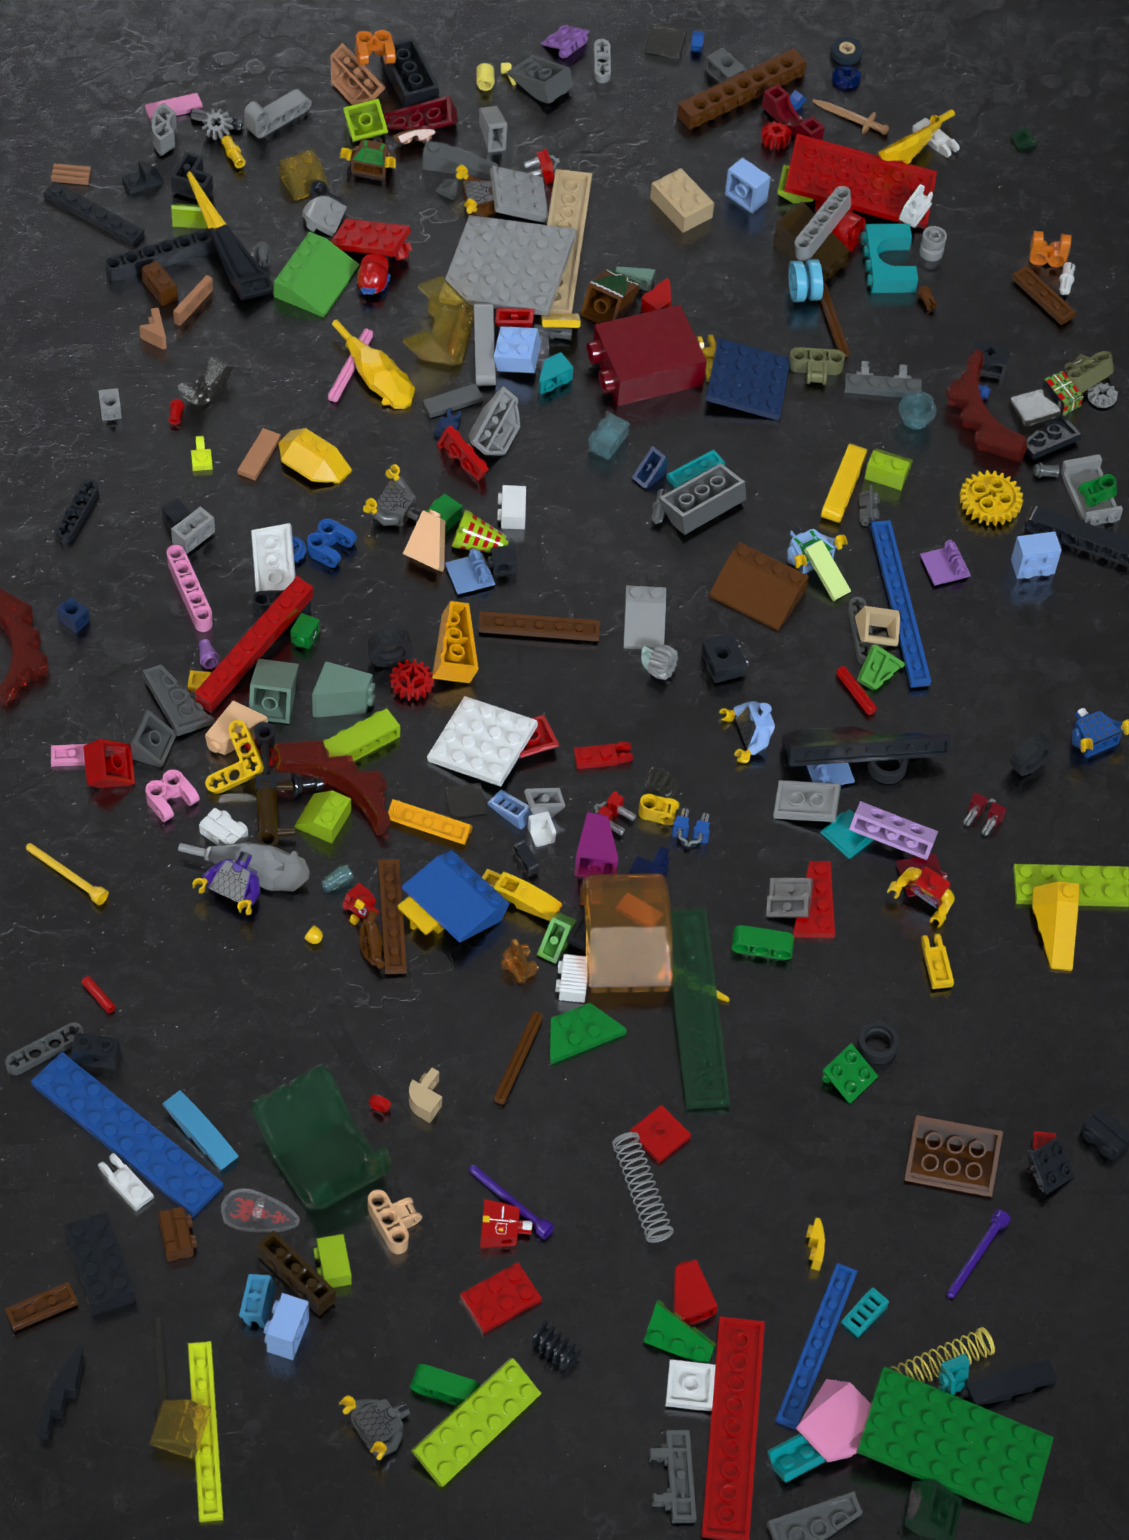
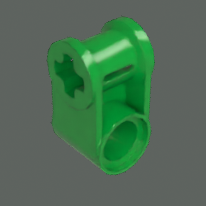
(1097, 490)

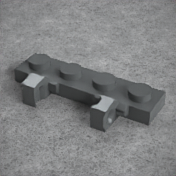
(868, 384)
(680, 1494)

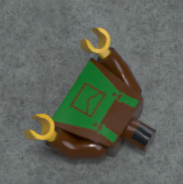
(370, 158)

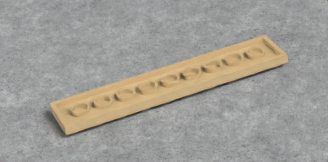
(569, 210)

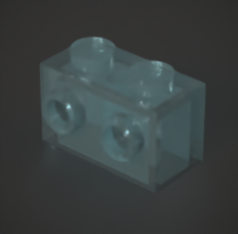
(608, 436)

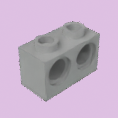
(193, 529)

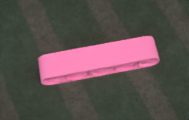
(189, 588)

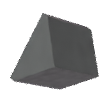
(152, 740)

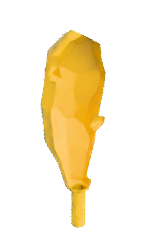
(912, 144)
(379, 371)

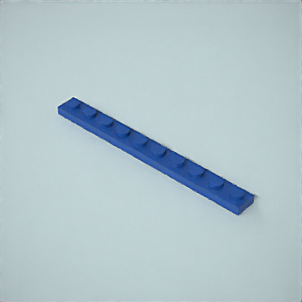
(900, 600)

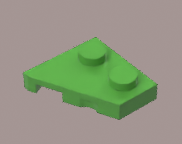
(878, 667)

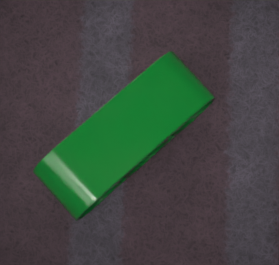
(763, 942)
(442, 1384)

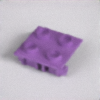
(567, 40)
(945, 564)

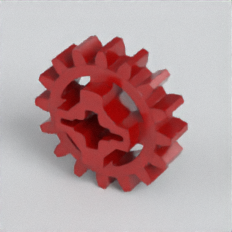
(420, 684)

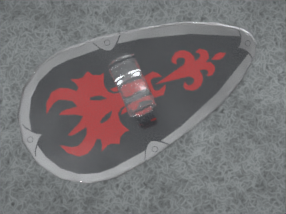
(257, 1212)

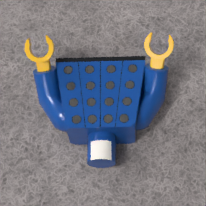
(1097, 732)

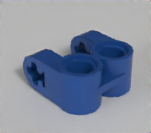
(327, 535)

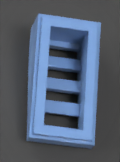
(520, 817)

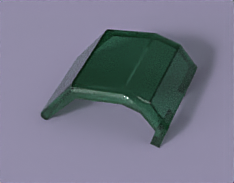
(317, 1140)

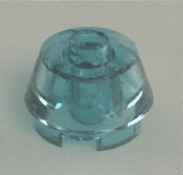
(917, 410)

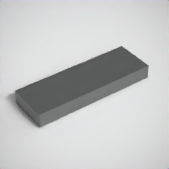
(454, 399)

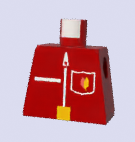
(502, 1225)

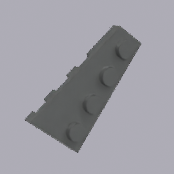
(176, 703)
(816, 1521)

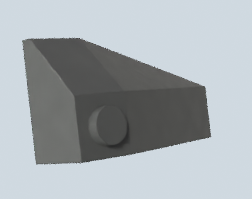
(447, 158)

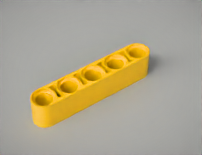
(844, 483)

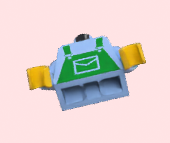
(801, 541)

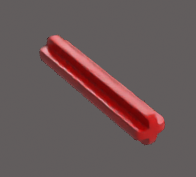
(856, 690)

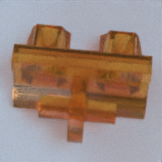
(516, 961)

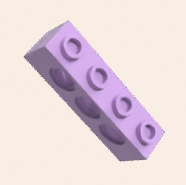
(893, 830)

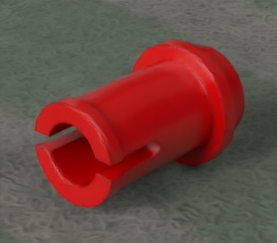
(176, 409)

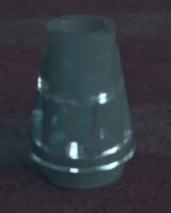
(339, 877)

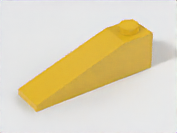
(1056, 916)

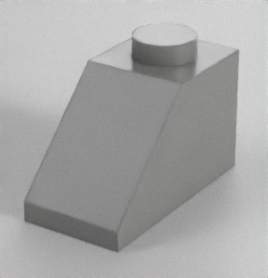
(545, 800)

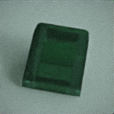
(1023, 138)

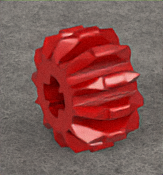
(776, 135)

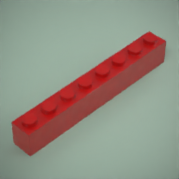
(254, 644)

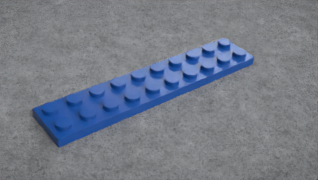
(127, 1134)

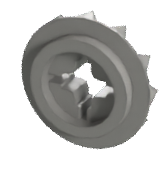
(1102, 400)

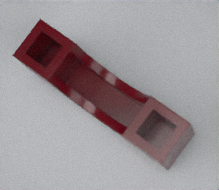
(779, 106)

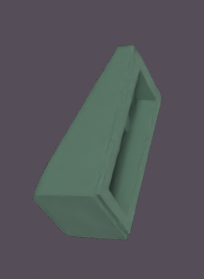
(641, 275)

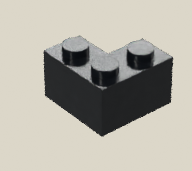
(180, 182)

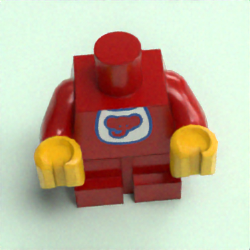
(360, 902)

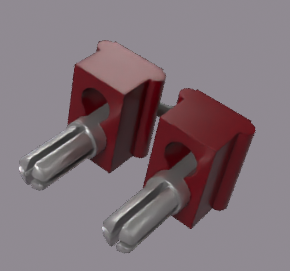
(978, 806)

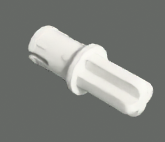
(1066, 278)

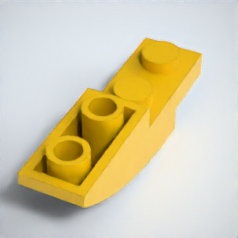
(523, 894)

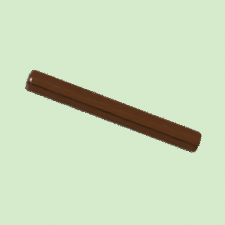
(833, 321)
(518, 1057)

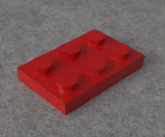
(500, 1297)

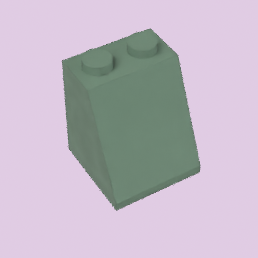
(274, 689)
(342, 691)

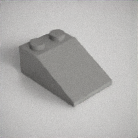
(644, 617)

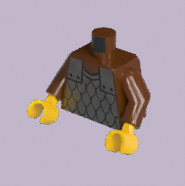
(476, 194)

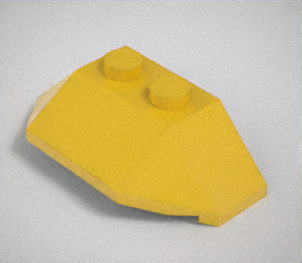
(313, 457)

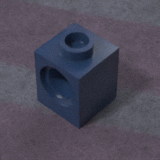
(73, 614)

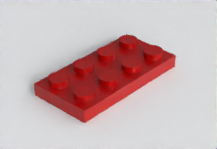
(371, 237)

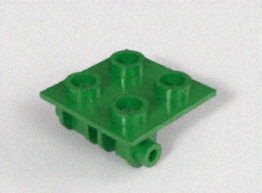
(849, 1073)

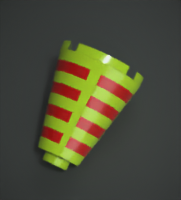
(477, 534)

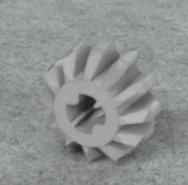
(219, 117)
(662, 662)

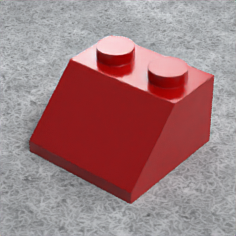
(108, 764)

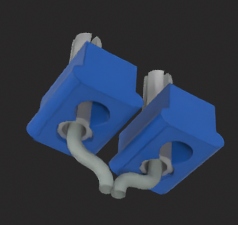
(700, 831)

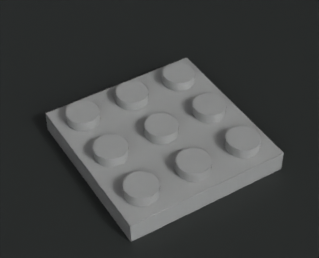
(519, 194)

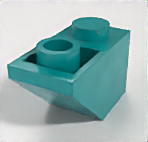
(555, 373)

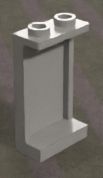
(1082, 470)

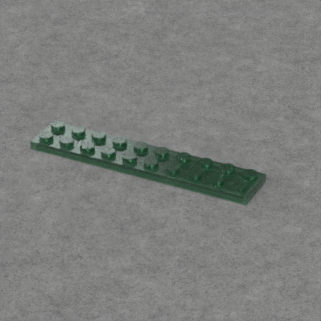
(697, 1012)

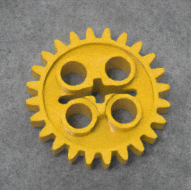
(991, 498)

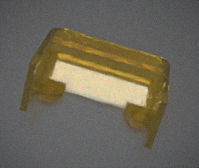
(451, 326)

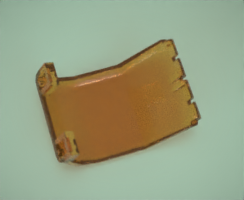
(628, 932)

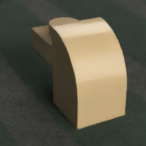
(422, 1098)

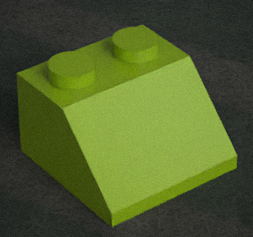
(365, 120)
(888, 469)
(325, 815)

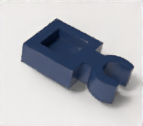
(446, 422)

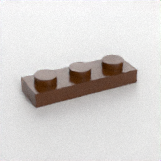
(41, 1306)

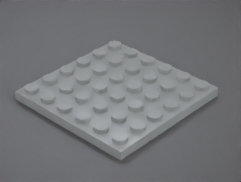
(510, 263)

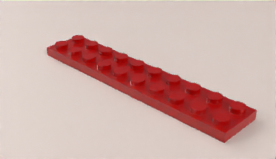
(733, 1429)

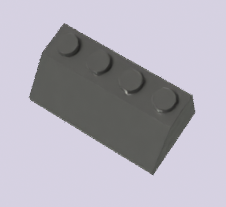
(703, 498)

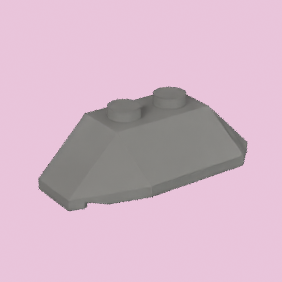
(496, 424)

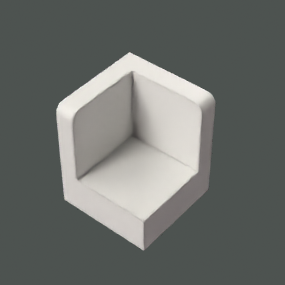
(541, 829)

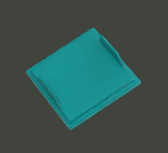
(844, 839)

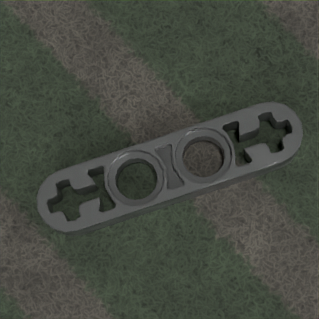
(859, 646)
(43, 1045)

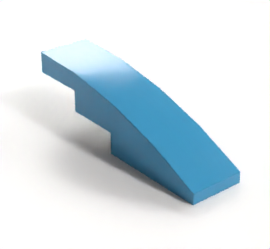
(200, 1129)

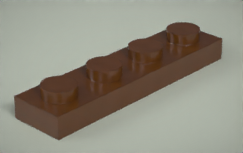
(1043, 295)

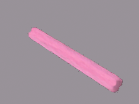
(347, 370)

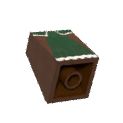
(609, 297)

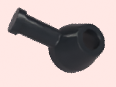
(322, 190)

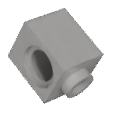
(110, 404)

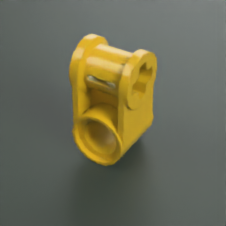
(658, 810)

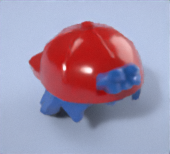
(373, 274)

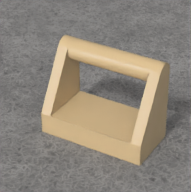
(882, 618)

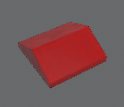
(541, 739)

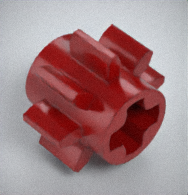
(403, 251)

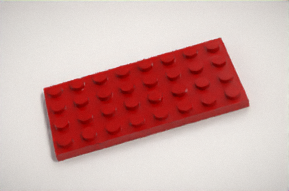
(874, 184)

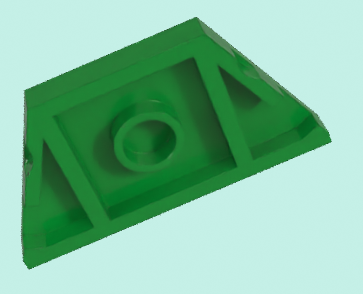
(580, 1031)

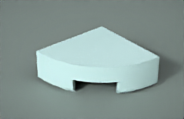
(645, 655)

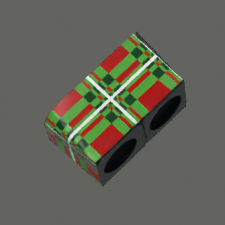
(1063, 392)

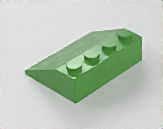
(315, 275)

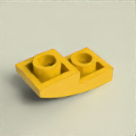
(817, 1242)

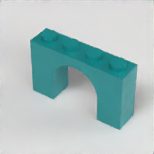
(882, 276)

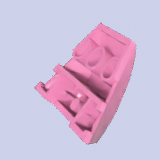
(835, 1420)

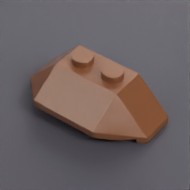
(354, 81)

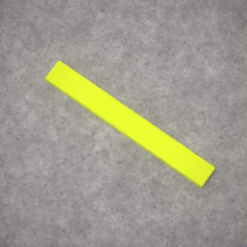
(208, 1453)

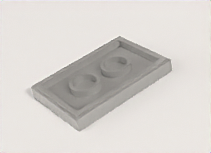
(807, 801)

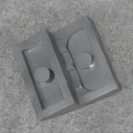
(789, 897)

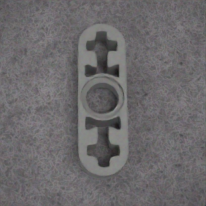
(602, 66)

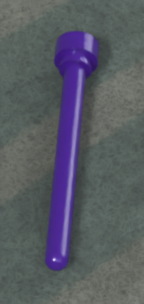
(998, 1221)
(542, 1227)

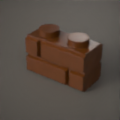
(159, 283)
(176, 1234)

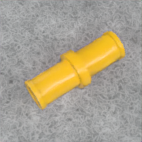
(233, 151)

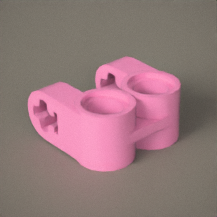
(166, 790)

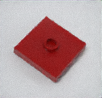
(660, 1134)

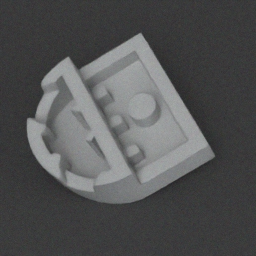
(323, 214)

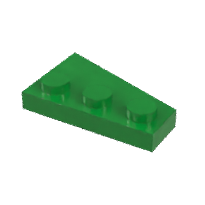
(675, 1336)

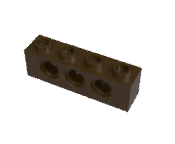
(296, 1272)

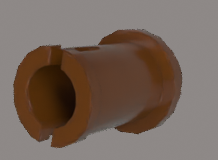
(926, 296)

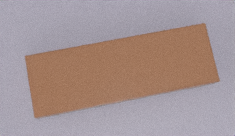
(193, 300)
(259, 454)

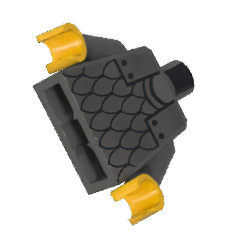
(395, 503)
(377, 1423)

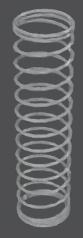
(653, 1230)

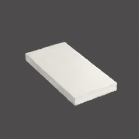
(273, 557)

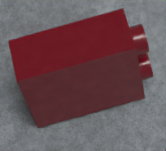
(647, 355)

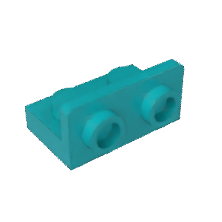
(954, 1374)
(794, 1457)

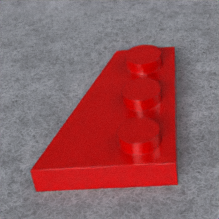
(458, 448)

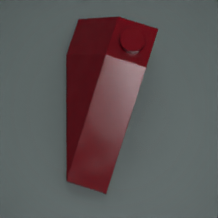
(425, 115)

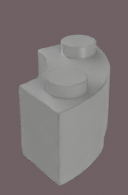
(163, 128)

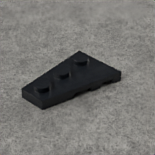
(1052, 437)

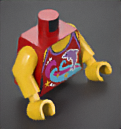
(927, 886)

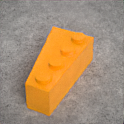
(456, 645)

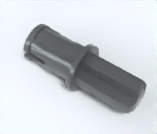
(658, 510)

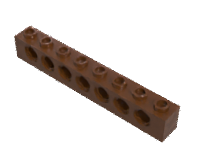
(741, 88)

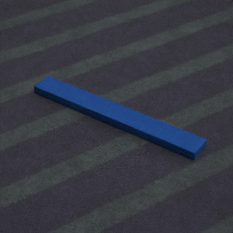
(816, 1346)

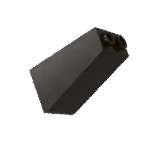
(831, 253)

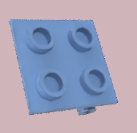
(470, 572)
(831, 773)

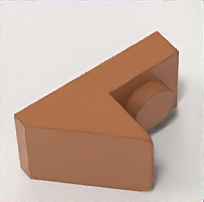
(154, 331)

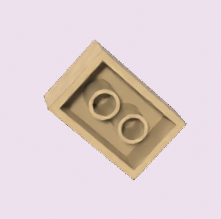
(682, 200)

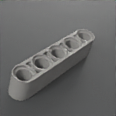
(823, 223)
(484, 344)

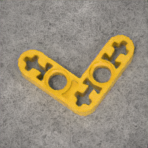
(242, 766)

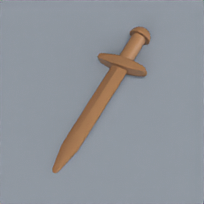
(867, 122)

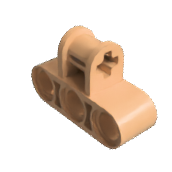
(401, 1213)

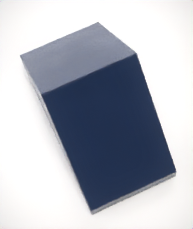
(651, 468)

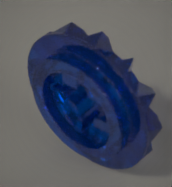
(846, 81)

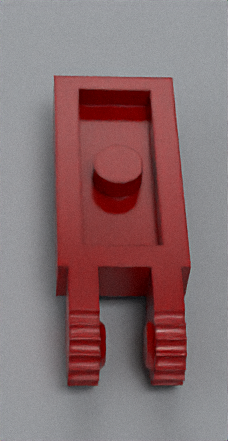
(602, 755)

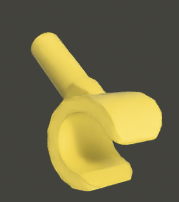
(505, 67)

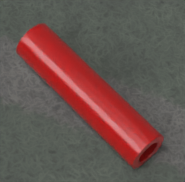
(98, 994)

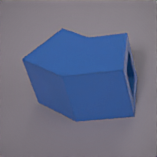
(697, 41)
(797, 100)

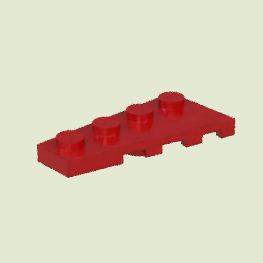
(821, 915)

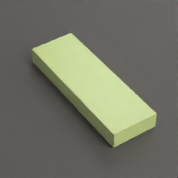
(827, 570)

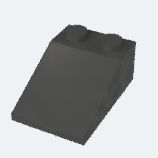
(542, 78)

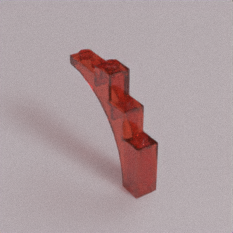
(990, 434)
(25, 640)
(313, 760)

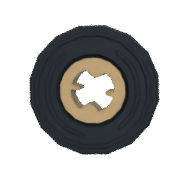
(848, 57)

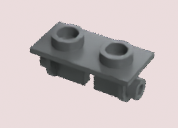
(870, 500)

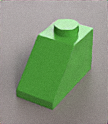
(556, 936)

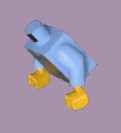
(755, 727)

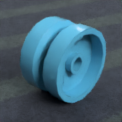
(805, 280)

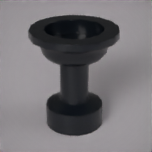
(299, 784)

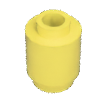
(485, 76)

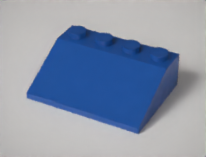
(456, 896)

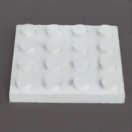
(482, 741)

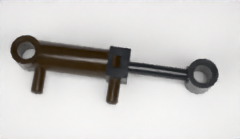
(267, 791)

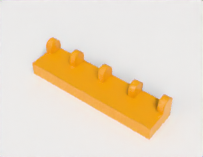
(429, 822)

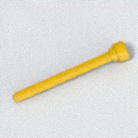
(97, 894)

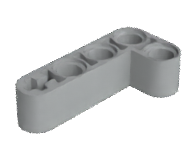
(267, 119)

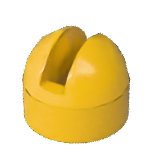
(314, 935)

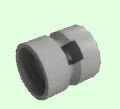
(933, 243)

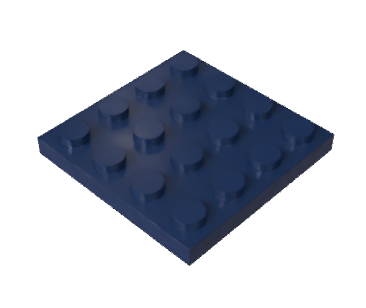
(748, 379)

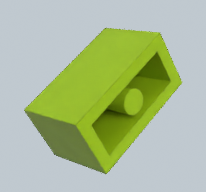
(333, 1260)

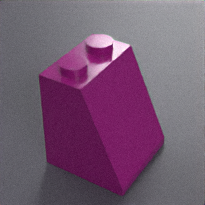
(596, 848)

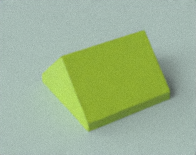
(188, 216)

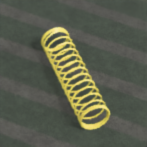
(977, 1335)

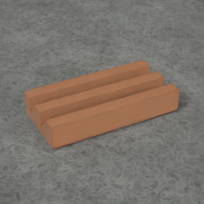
(70, 172)

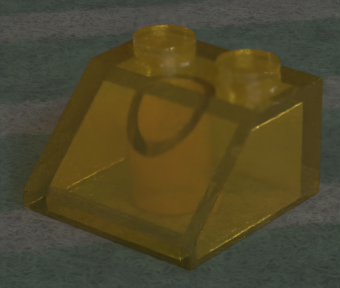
(300, 172)
(180, 1426)

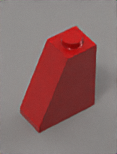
(692, 1294)

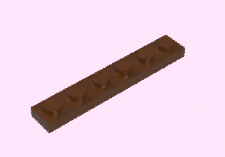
(539, 626)
(392, 917)

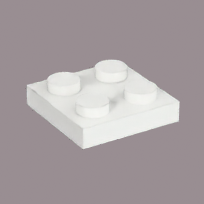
(690, 1385)

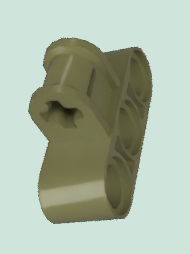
(816, 363)
(1088, 371)

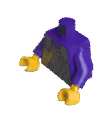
(233, 880)

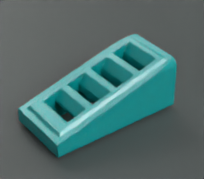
(868, 1299)

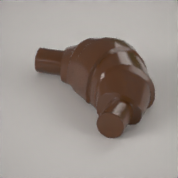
(371, 941)

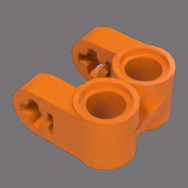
(380, 43)
(1054, 254)

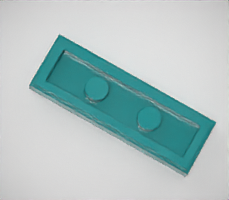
(694, 468)

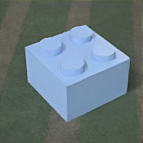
(747, 185)
(517, 349)
(1036, 555)
(287, 1326)

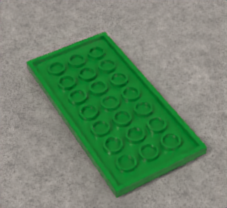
(955, 1444)

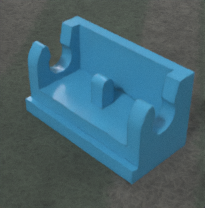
(257, 1299)

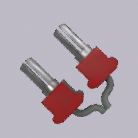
(545, 166)
(613, 808)

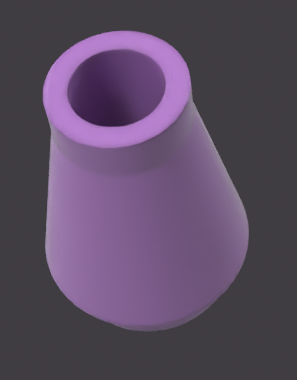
(208, 656)

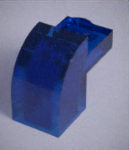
(659, 865)

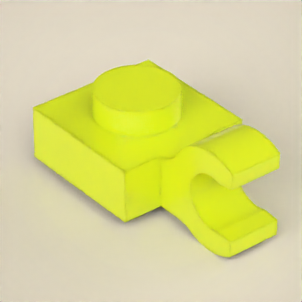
(201, 457)

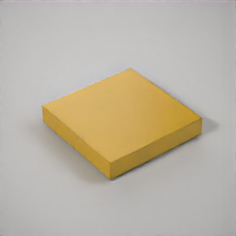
(561, 320)

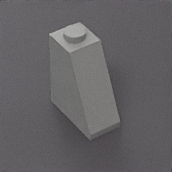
(493, 128)

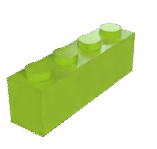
(364, 736)

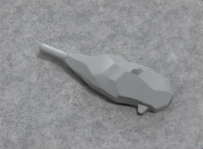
(274, 867)

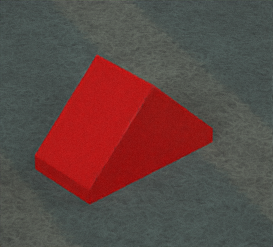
(514, 317)

